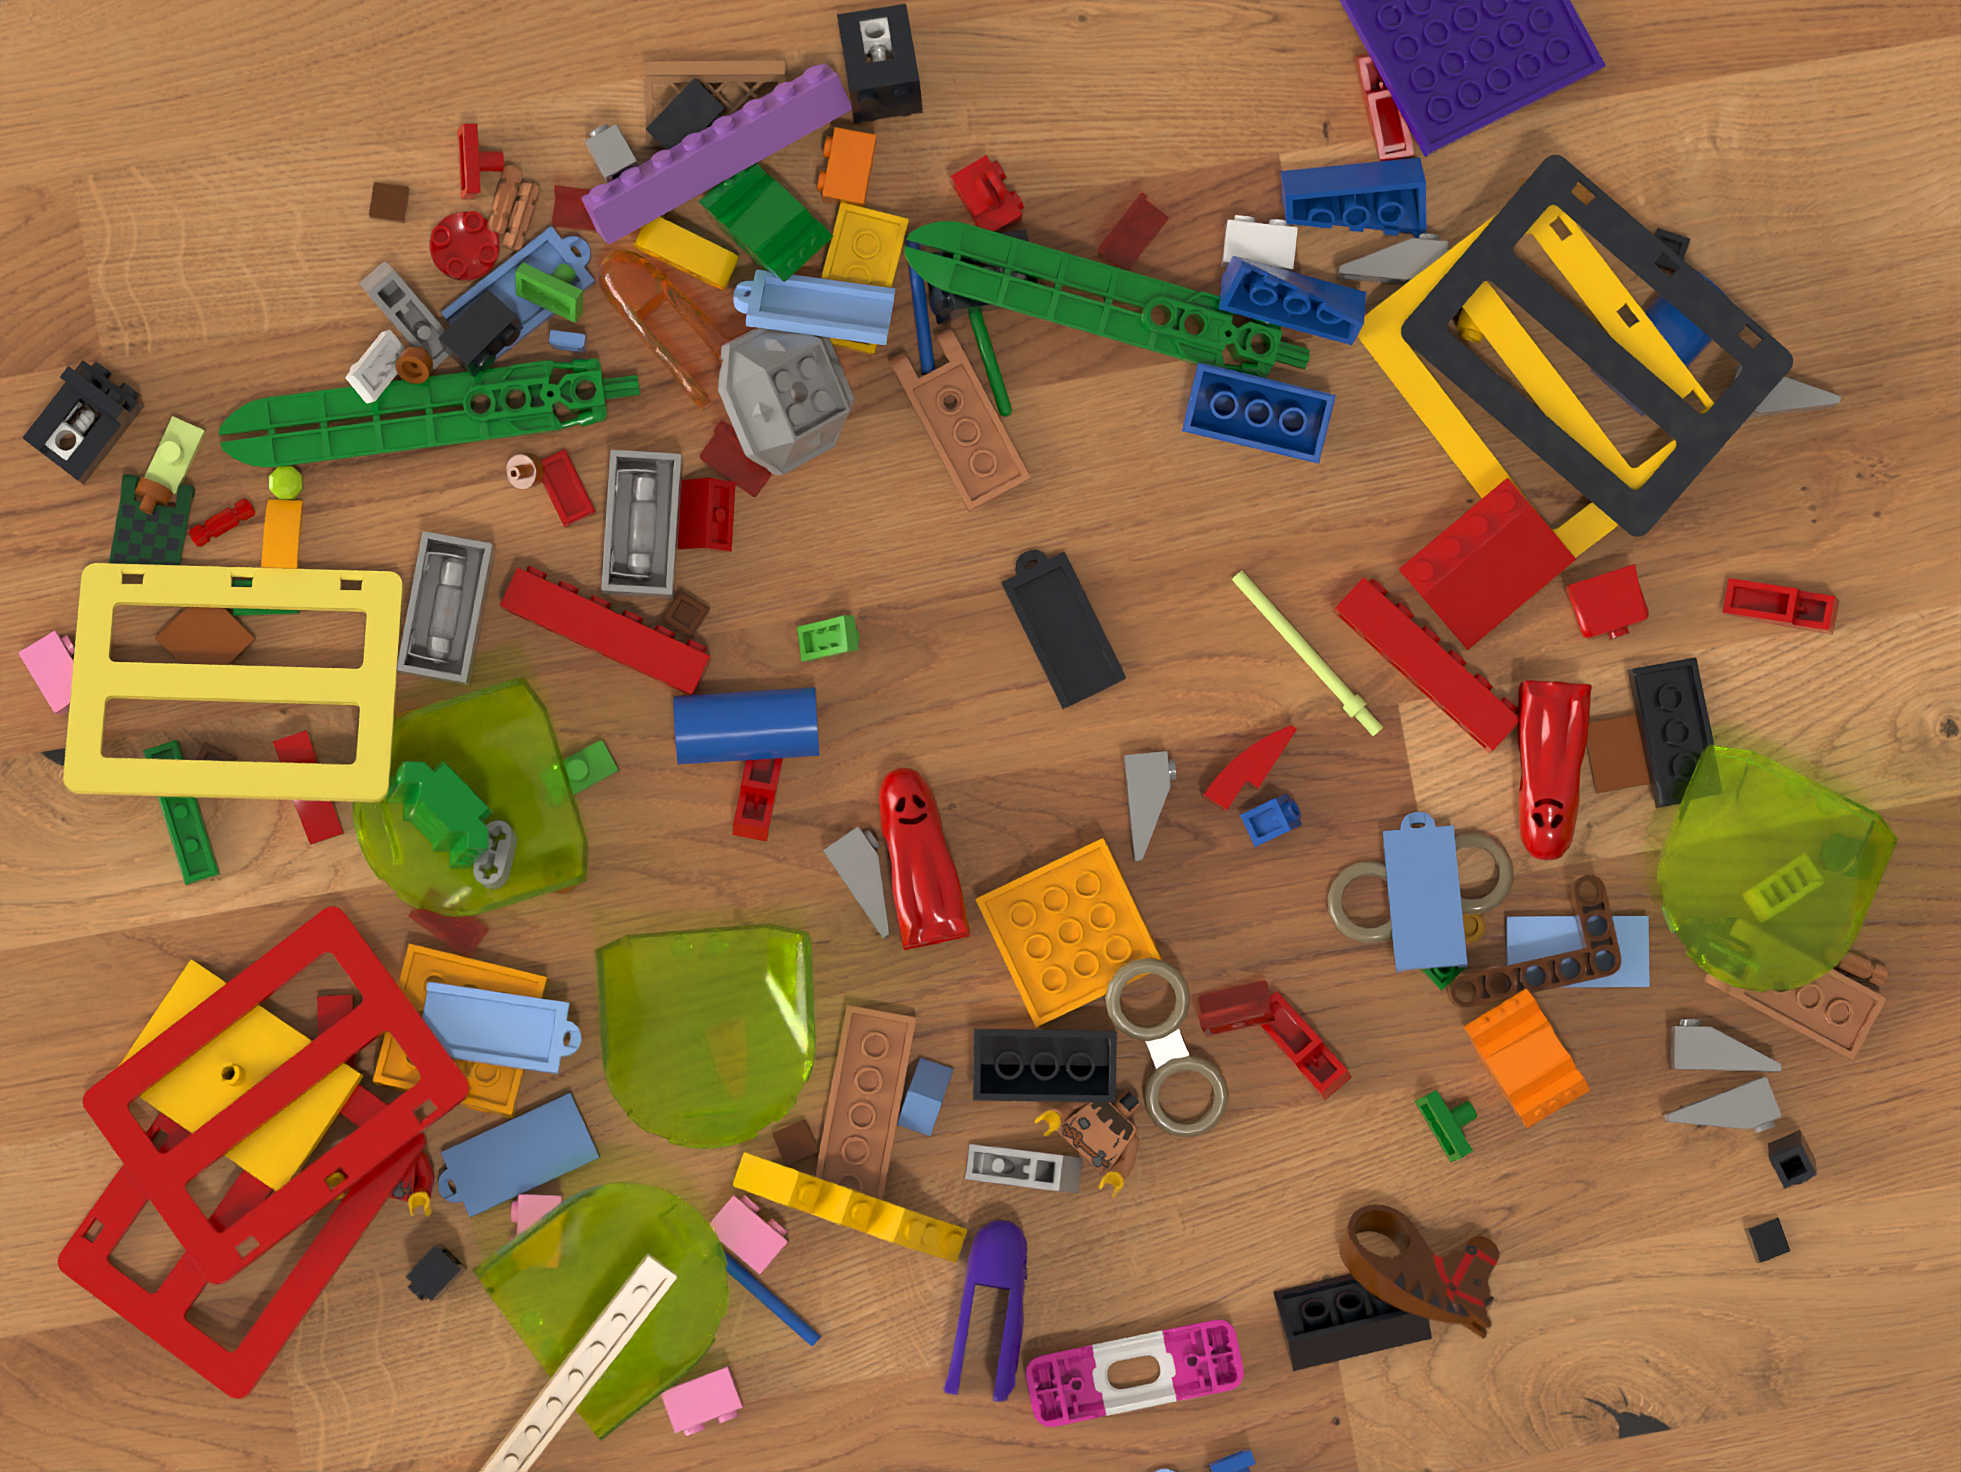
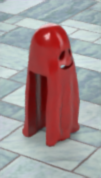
(1551, 752)
(922, 869)

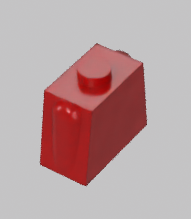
(1608, 603)

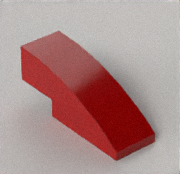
(1387, 124)
(1781, 606)
(1248, 768)
(757, 798)
(317, 817)
(1305, 1049)

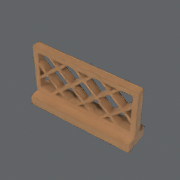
(706, 73)

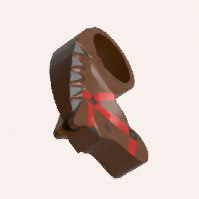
(1417, 1280)

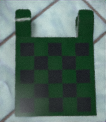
(150, 537)

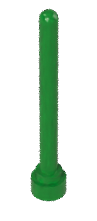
(990, 363)

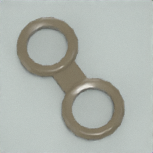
(1378, 869)
(1167, 1047)

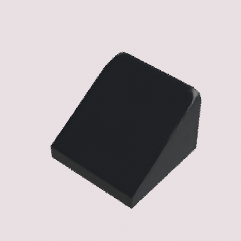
(1767, 1240)

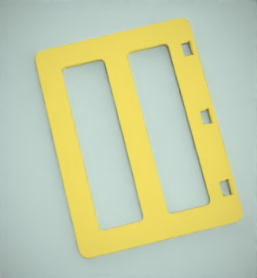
(100, 679)

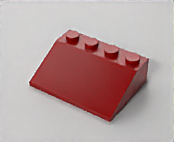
(1487, 564)

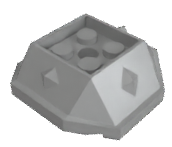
(784, 396)

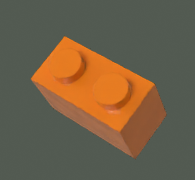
(848, 167)

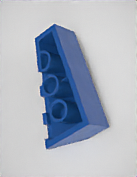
(1358, 196)
(1292, 300)

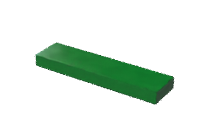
(185, 825)

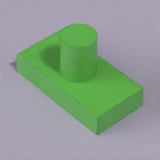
(551, 291)
(828, 638)
(589, 767)

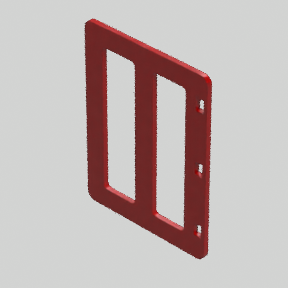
(167, 1175)
(164, 1313)

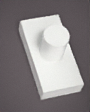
(376, 367)

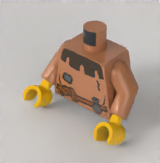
(1099, 1135)

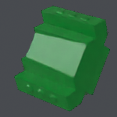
(765, 221)
(442, 810)

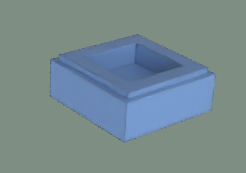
(568, 341)

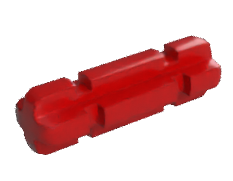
(222, 522)

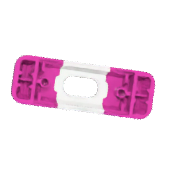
(1192, 1363)

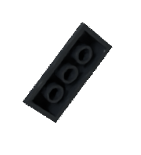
(1044, 1065)
(1342, 1321)

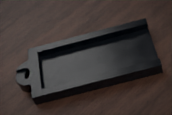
(1062, 628)

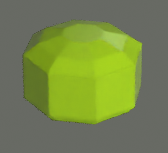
(286, 483)

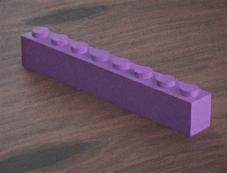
(716, 153)

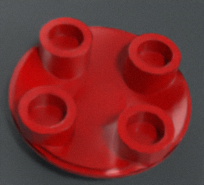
(464, 246)

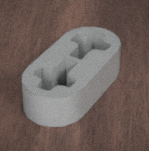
(500, 855)

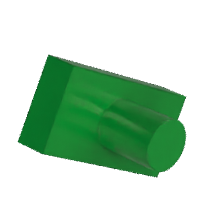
(1447, 1123)

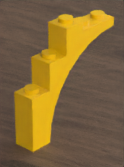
(849, 1208)

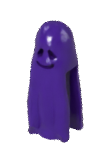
(998, 1262)

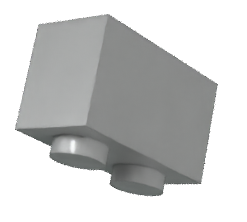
(610, 151)

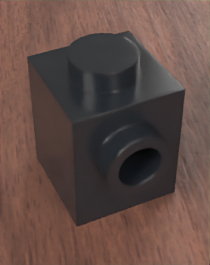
(1792, 1159)

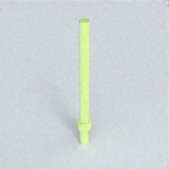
(1353, 704)

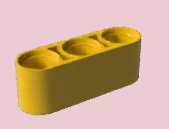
(687, 252)

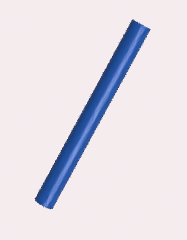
(921, 316)
(771, 1301)

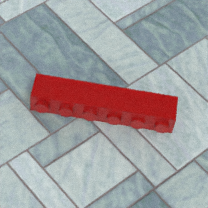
(605, 631)
(1427, 664)

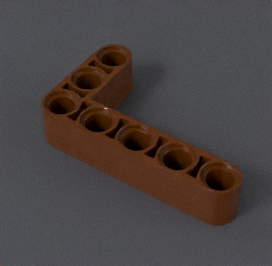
(1551, 965)

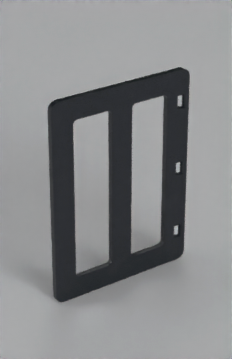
(1696, 434)

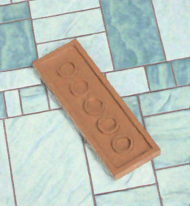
(865, 1100)

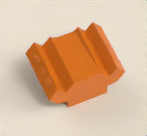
(1526, 1058)

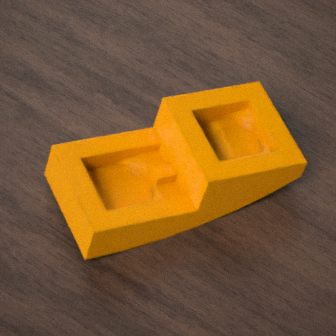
(282, 534)

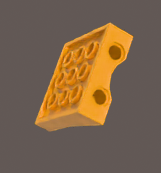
(1067, 930)
(492, 1086)

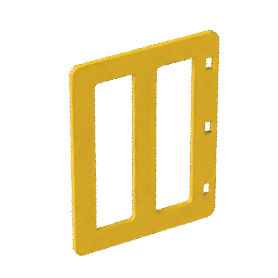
(1602, 295)

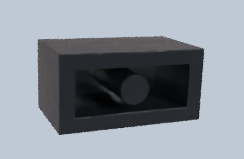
(687, 114)
(481, 333)
(435, 1273)

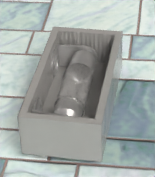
(642, 524)
(446, 608)

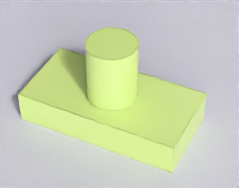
(175, 454)

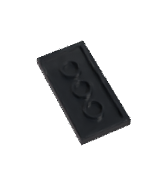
(1671, 725)

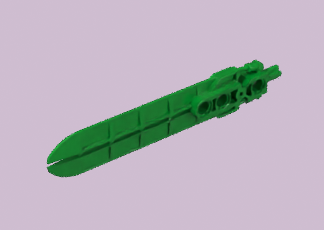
(1088, 315)
(422, 431)

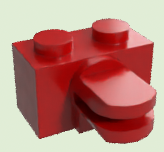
(986, 196)

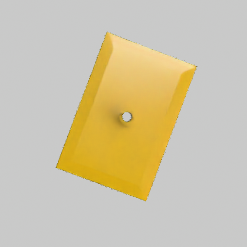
(254, 1050)

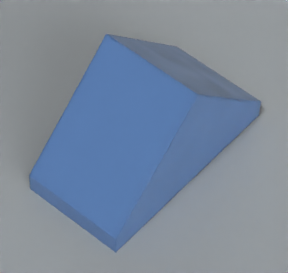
(925, 1096)

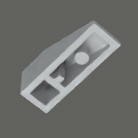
(1396, 263)
(405, 311)
(1792, 397)
(1147, 788)
(860, 869)
(1709, 1049)
(1737, 1108)
(1024, 1168)

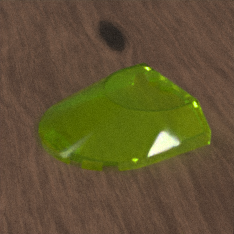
(511, 759)
(1768, 871)
(707, 1029)
(574, 1262)

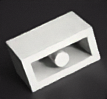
(1259, 242)

